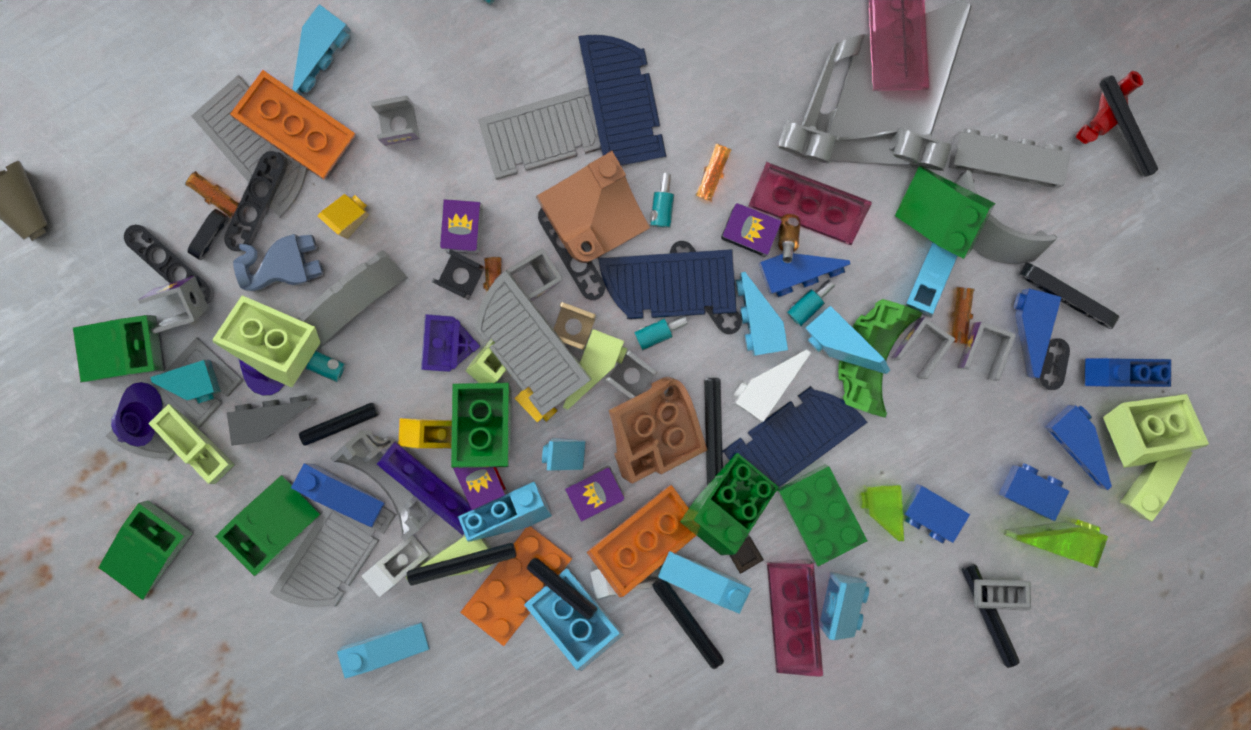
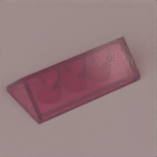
(898, 45)
(815, 203)
(795, 617)

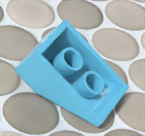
(842, 606)
(577, 637)

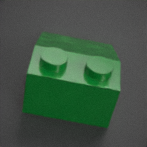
(944, 212)
(481, 425)

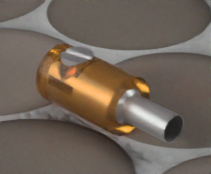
(789, 236)

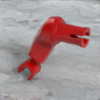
(1104, 119)

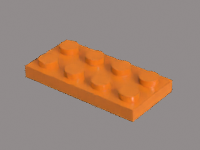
(293, 124)
(642, 542)
(501, 598)

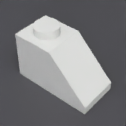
(395, 565)

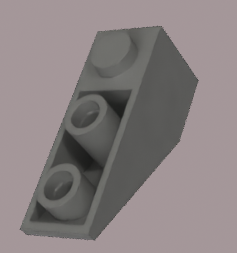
(259, 424)

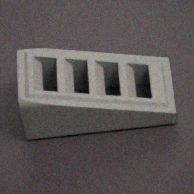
(1023, 590)

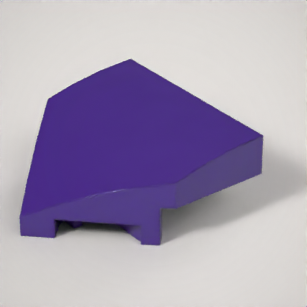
(445, 343)

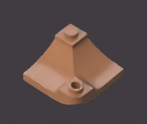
(594, 209)
(656, 430)

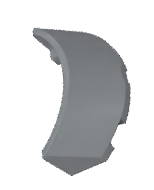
(1003, 243)
(352, 295)
(363, 454)

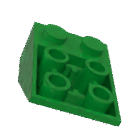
(118, 348)
(730, 506)
(267, 525)
(144, 548)

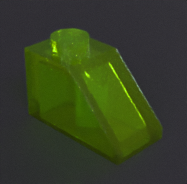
(884, 506)

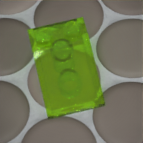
(1074, 541)

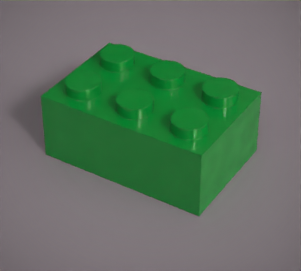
(822, 515)

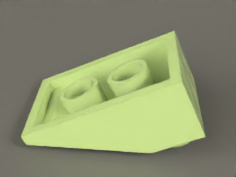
(268, 340)
(1154, 429)

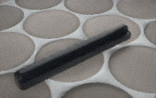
(1128, 125)
(713, 427)
(461, 564)
(992, 620)
(688, 623)

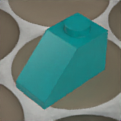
(190, 382)

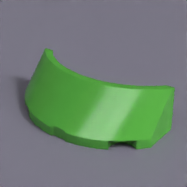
(881, 330)

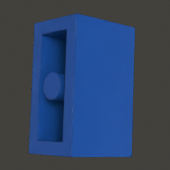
(1034, 492)
(934, 513)

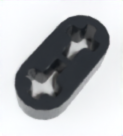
(207, 234)
(1060, 365)

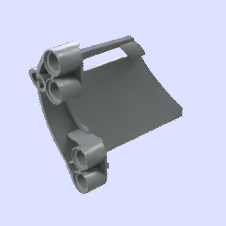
(881, 124)

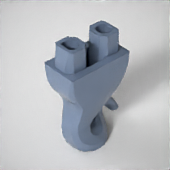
(281, 263)

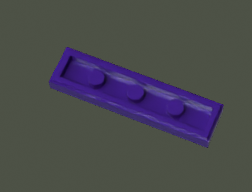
(424, 485)

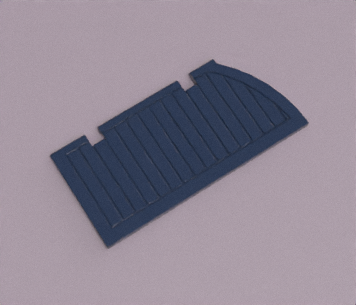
(621, 99)
(671, 283)
(797, 435)

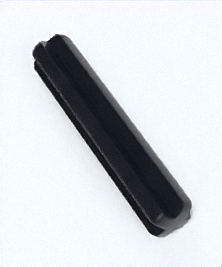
(338, 424)
(561, 588)

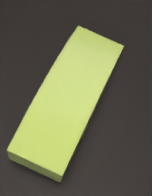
(191, 444)

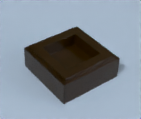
(746, 556)

